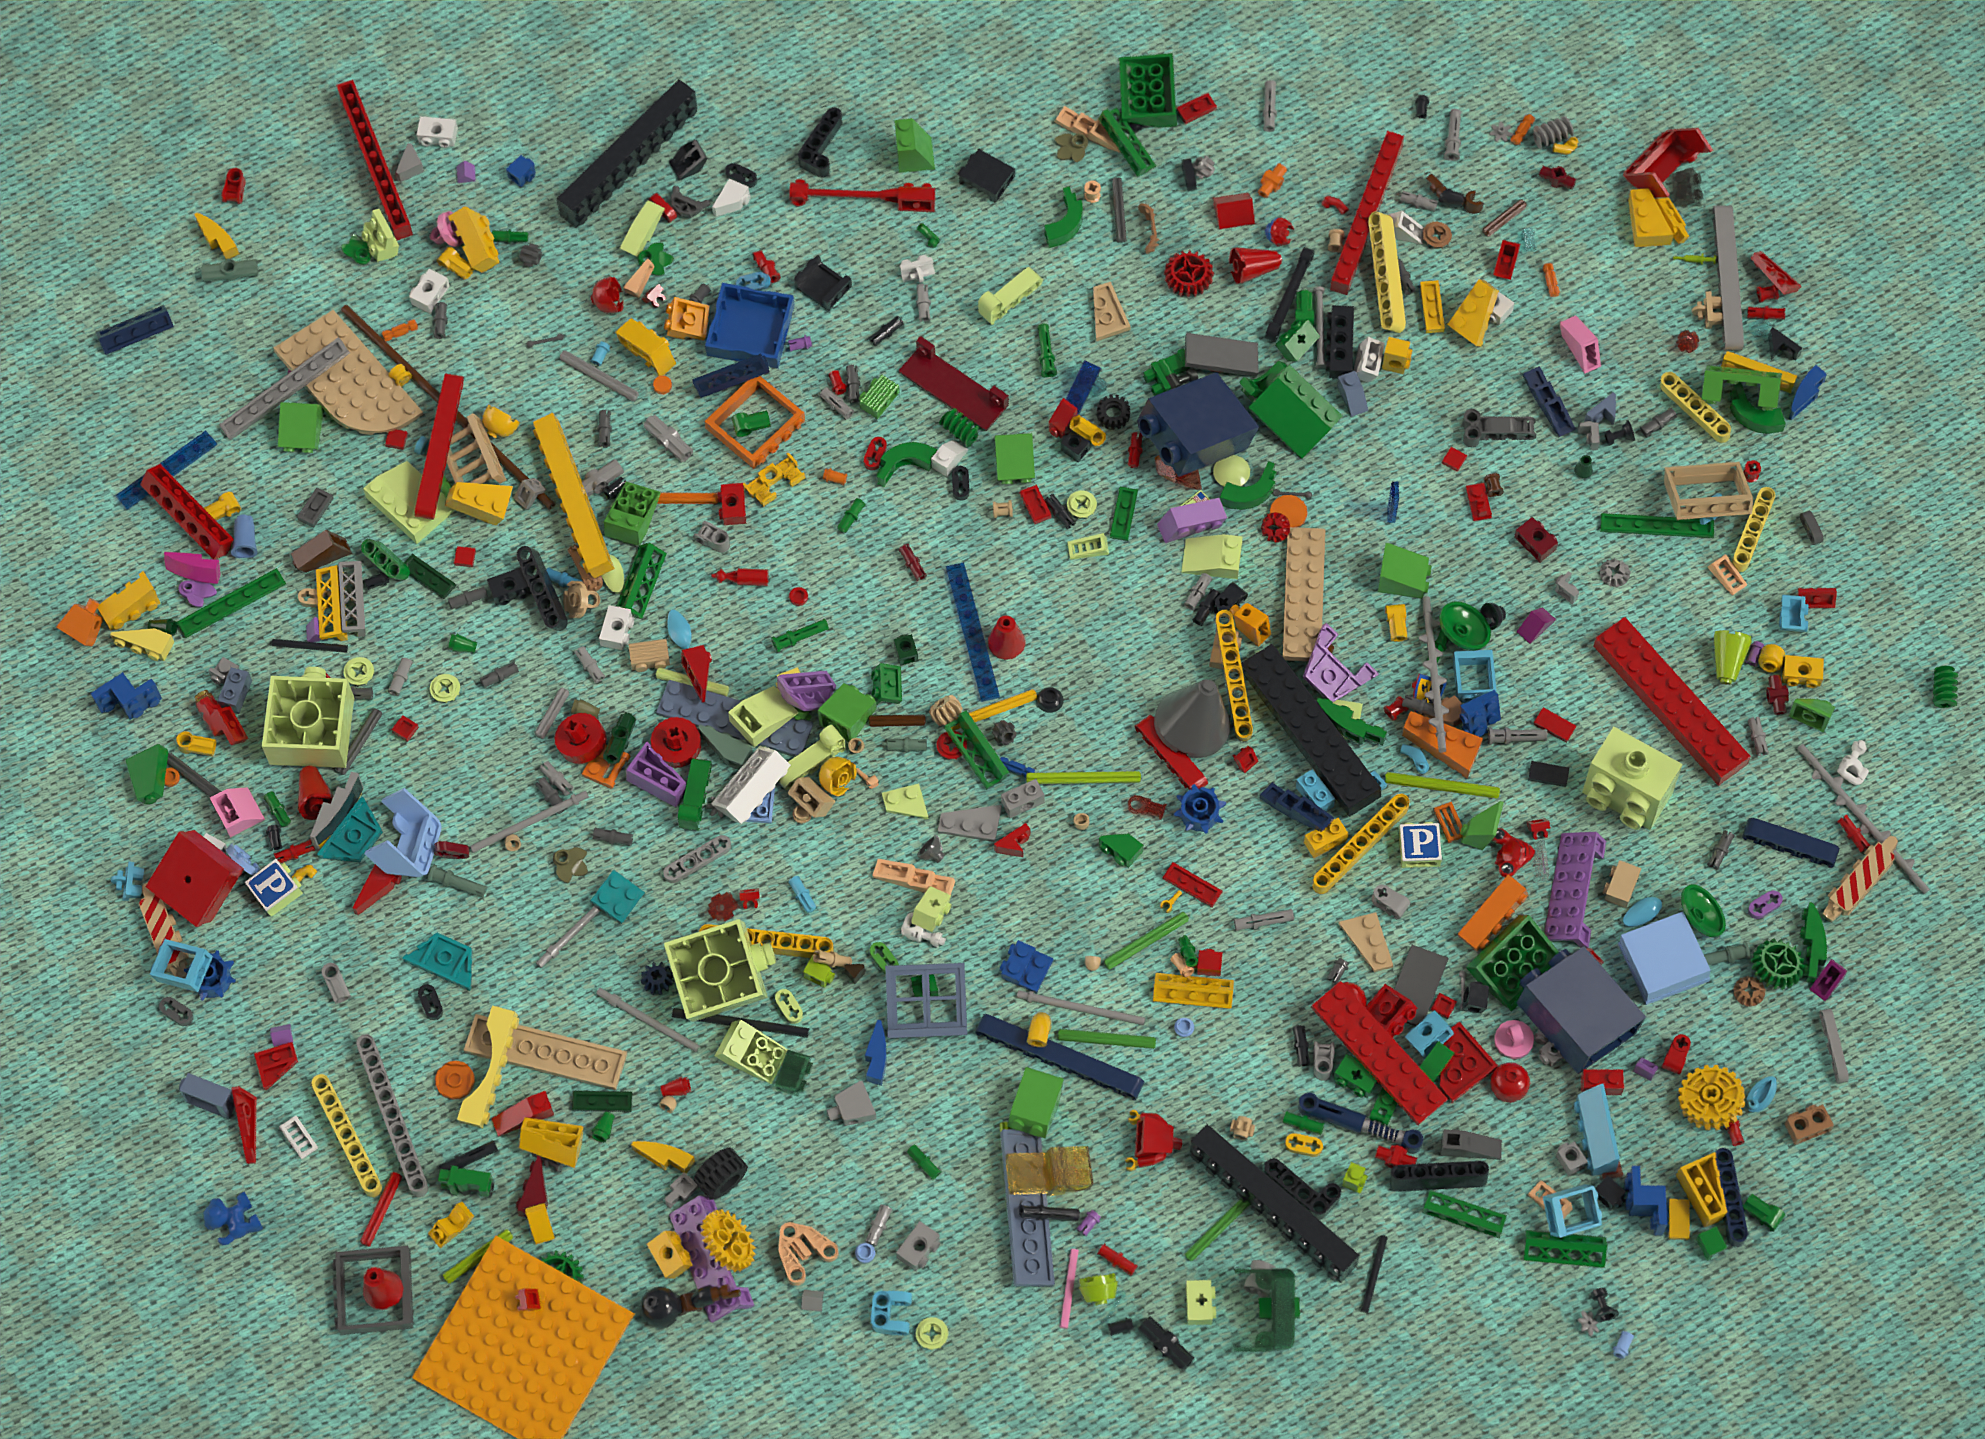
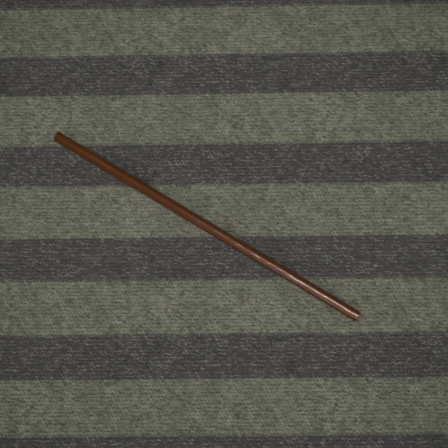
(434, 394)

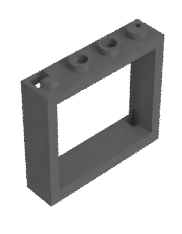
(339, 1285)

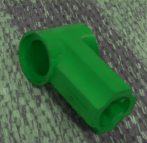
(1304, 304)
(745, 423)
(1766, 1214)

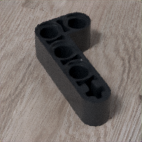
(813, 153)
(1299, 1186)

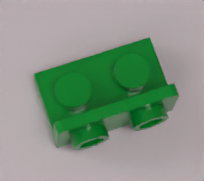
(887, 683)

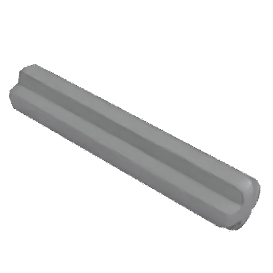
(551, 713)

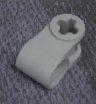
(710, 535)
(1391, 902)
(1323, 1057)

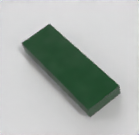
(429, 576)
(602, 1101)

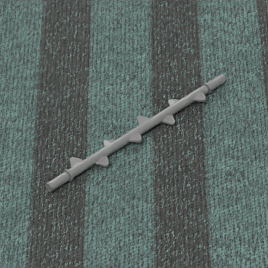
(1436, 680)
(1859, 810)

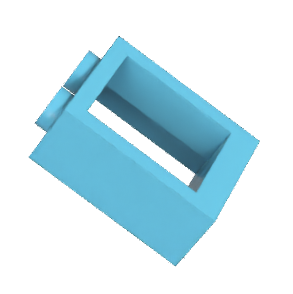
(1476, 657)
(196, 972)
(1554, 1212)

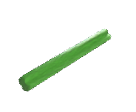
(1146, 940)
(1106, 1038)
(1216, 1230)

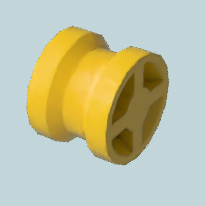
(400, 375)

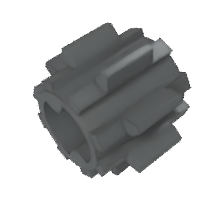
(530, 255)
(1004, 732)

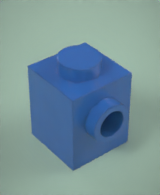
(521, 170)

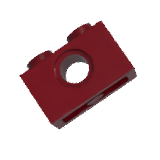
(1538, 549)

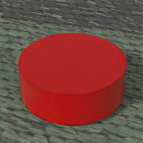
(798, 596)

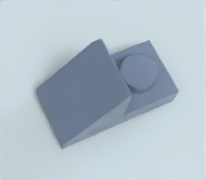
(1605, 409)

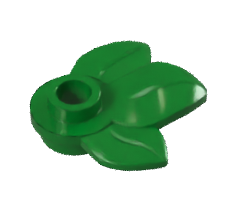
(357, 248)
(658, 258)

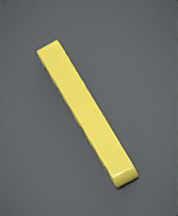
(1387, 272)
(345, 1126)

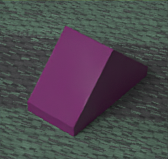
(1535, 624)
(1828, 980)

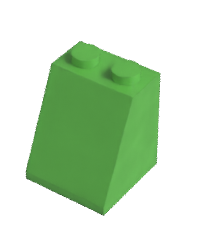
(913, 146)
(300, 426)
(1014, 458)
(1404, 572)
(847, 711)
(1035, 1102)

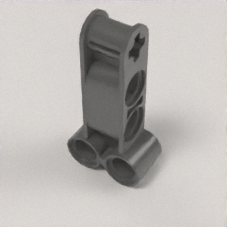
(1496, 428)

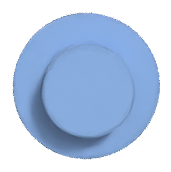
(1184, 1027)
(865, 1253)

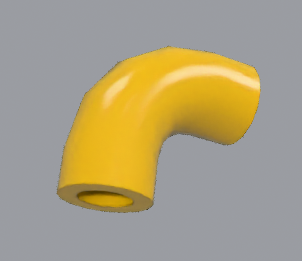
(1039, 1030)

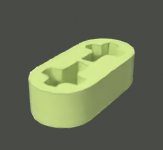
(785, 1008)

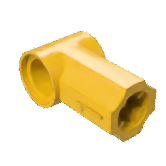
(453, 261)
(1088, 430)
(225, 506)
(1396, 618)
(198, 744)

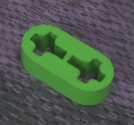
(880, 961)

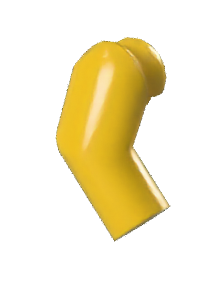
(1567, 147)
(306, 870)

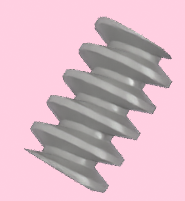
(1552, 130)

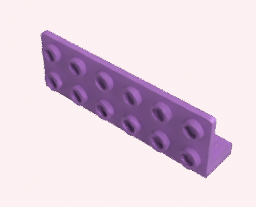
(1572, 887)
(705, 1269)

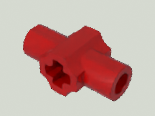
(1394, 1156)

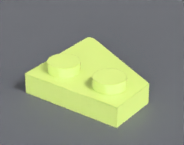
(905, 801)

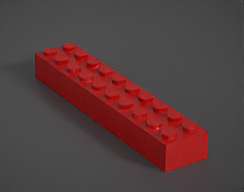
(1671, 701)

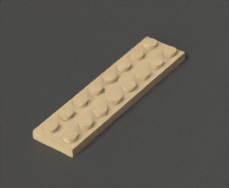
(1303, 592)
(552, 1054)

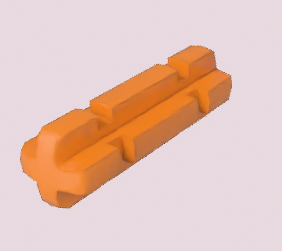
(1522, 129)
(1551, 280)
(400, 330)

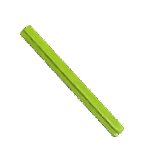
(1085, 777)
(1442, 785)

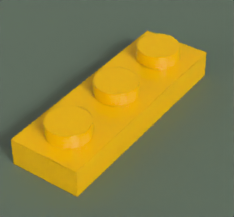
(1432, 306)

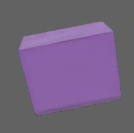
(465, 172)
(281, 1035)
(1645, 1068)

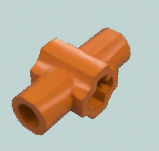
(1272, 180)

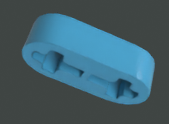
(752, 278)

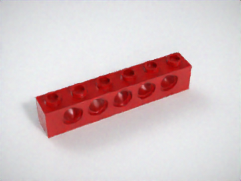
(187, 512)

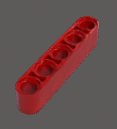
(1177, 762)

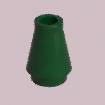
(1584, 467)
(165, 625)

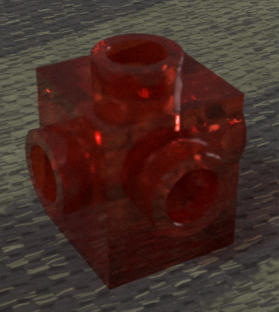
(729, 903)

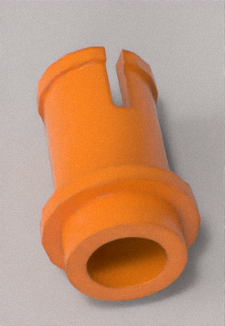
(834, 476)

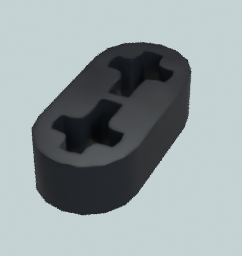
(741, 171)
(1189, 174)
(956, 483)
(434, 1000)

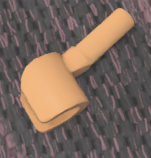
(873, 781)

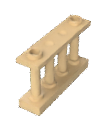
(488, 454)

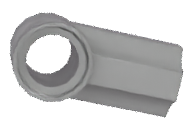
(336, 983)

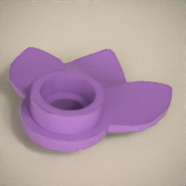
(197, 593)

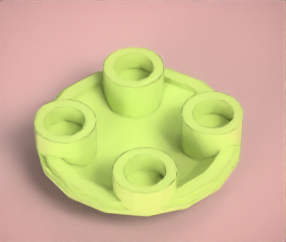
(1232, 470)

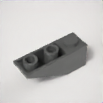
(1469, 1145)

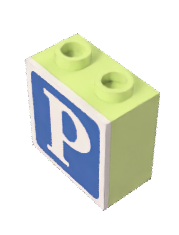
(1420, 845)
(274, 887)

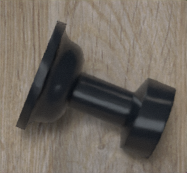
(1626, 431)
(1605, 1312)

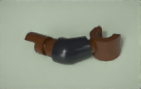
(1454, 199)
(706, 1296)

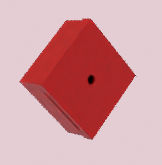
(194, 877)

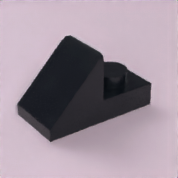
(1779, 342)

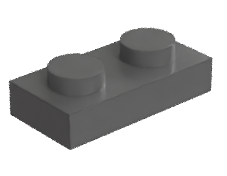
(315, 507)

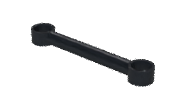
(1276, 324)

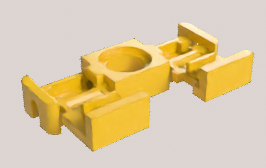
(762, 489)

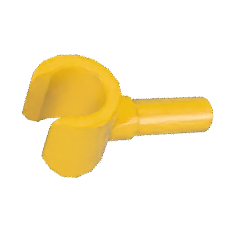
(1170, 902)

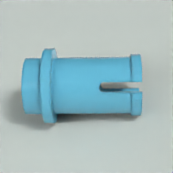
(600, 353)

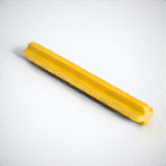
(1001, 706)

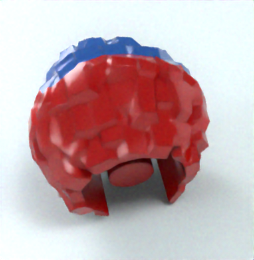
(1277, 231)

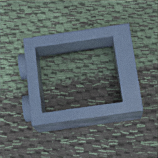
(207, 1095)

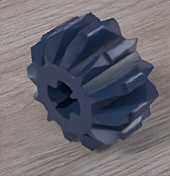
(653, 985)

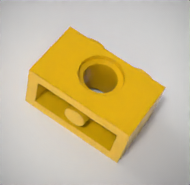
(1397, 355)
(1811, 666)
(1329, 838)
(660, 1249)

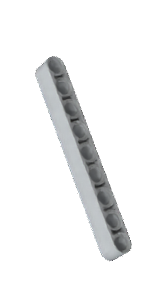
(1728, 275)
(396, 1123)

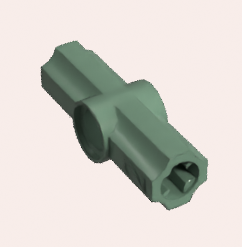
(220, 270)

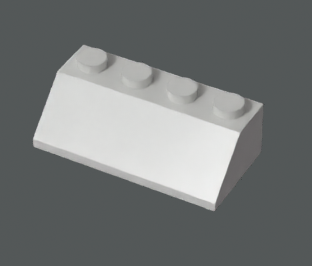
(751, 784)

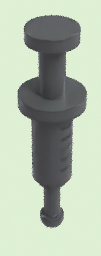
(547, 1162)

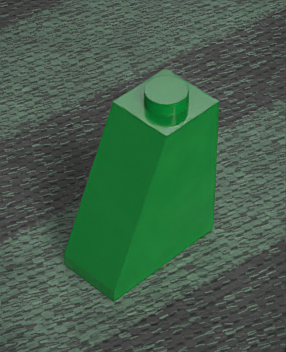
(148, 773)

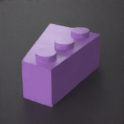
(1191, 519)
(655, 776)

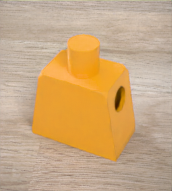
(1248, 621)

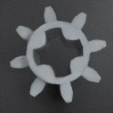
(1203, 167)

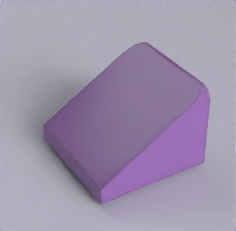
(313, 630)

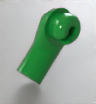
(929, 235)

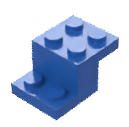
(131, 700)
(1646, 1200)

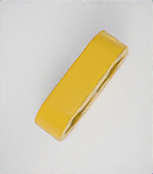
(1302, 1149)

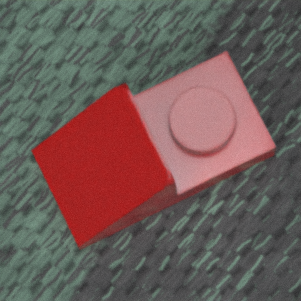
(1506, 259)
(1009, 844)

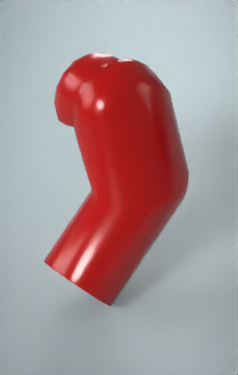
(1336, 202)

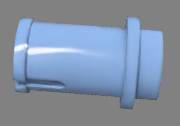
(1623, 1345)

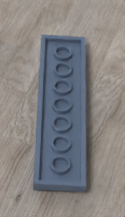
(683, 702)
(1028, 1237)

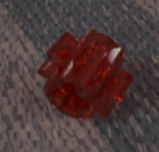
(1687, 341)

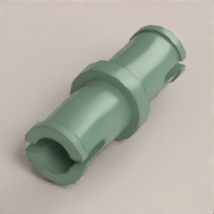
(907, 744)

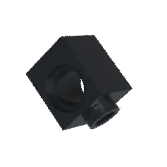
(1078, 452)
(1475, 997)
(1610, 1193)

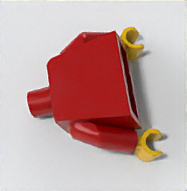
(1153, 1140)

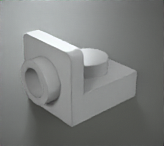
(1592, 432)
(528, 492)
(1565, 589)
(221, 671)

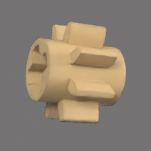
(1242, 1128)

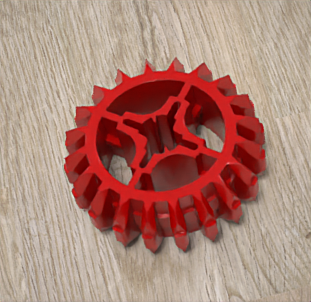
(1200, 267)

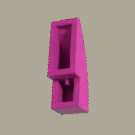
(193, 566)

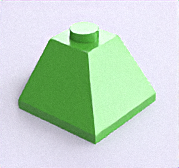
(1812, 712)
(1482, 827)

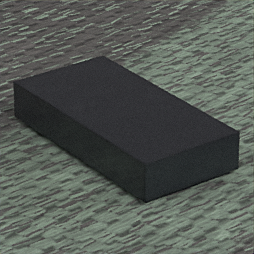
(1548, 774)

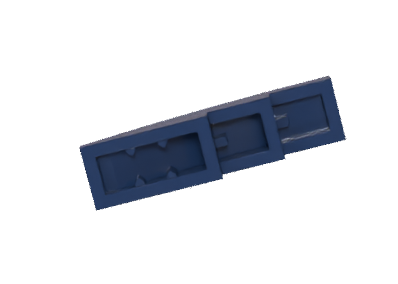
(1548, 401)
(1296, 808)

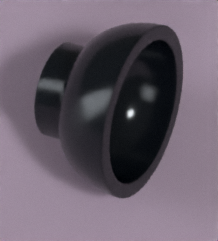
(1495, 613)
(1050, 700)

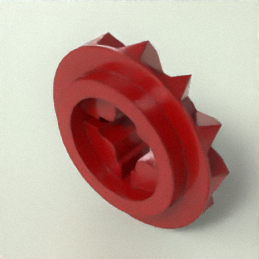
(1280, 520)
(943, 748)

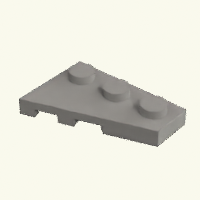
(972, 823)

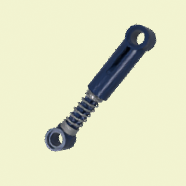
(1358, 1122)

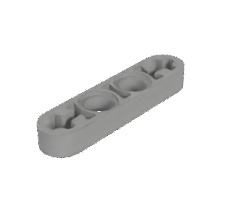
(697, 859)
(1834, 1045)

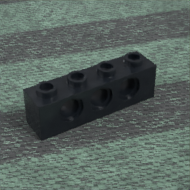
(1340, 316)

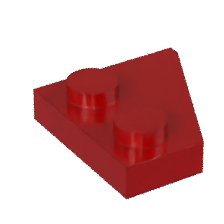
(275, 1063)

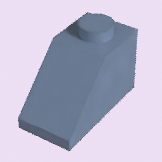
(1352, 393)

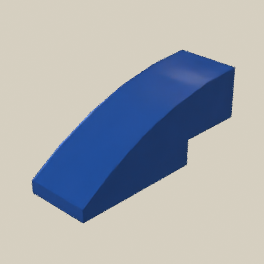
(1807, 390)
(876, 1055)

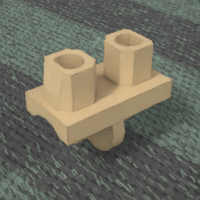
(1710, 303)

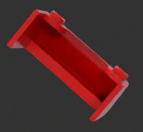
(1664, 157)

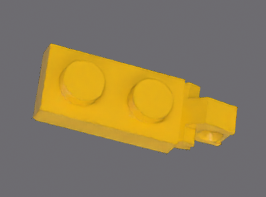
(1673, 219)

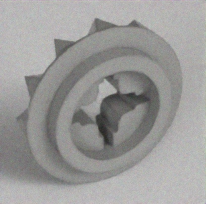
(1618, 579)

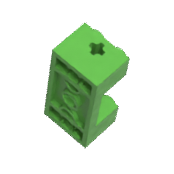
(1715, 377)

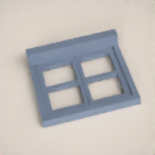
(927, 1028)

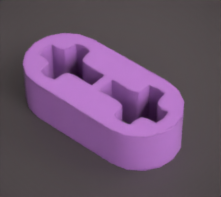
(1768, 908)

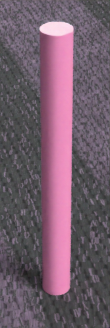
(1069, 1288)

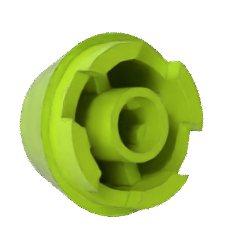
(1098, 1288)

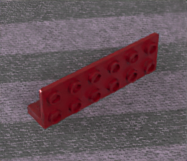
(953, 386)

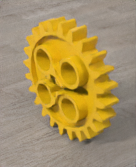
(738, 1249)

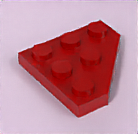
(1467, 1066)

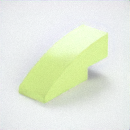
(642, 228)

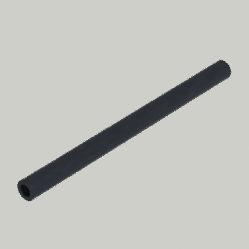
(759, 1025)

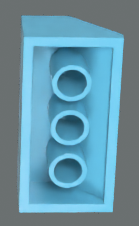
(1597, 1130)

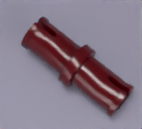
(912, 562)

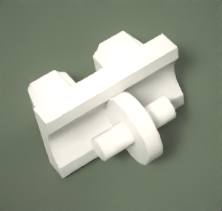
(917, 269)

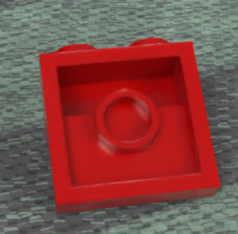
(1391, 1009)

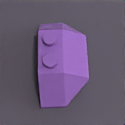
(806, 690)

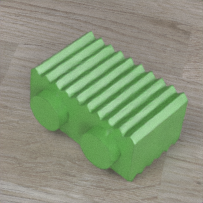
(879, 396)

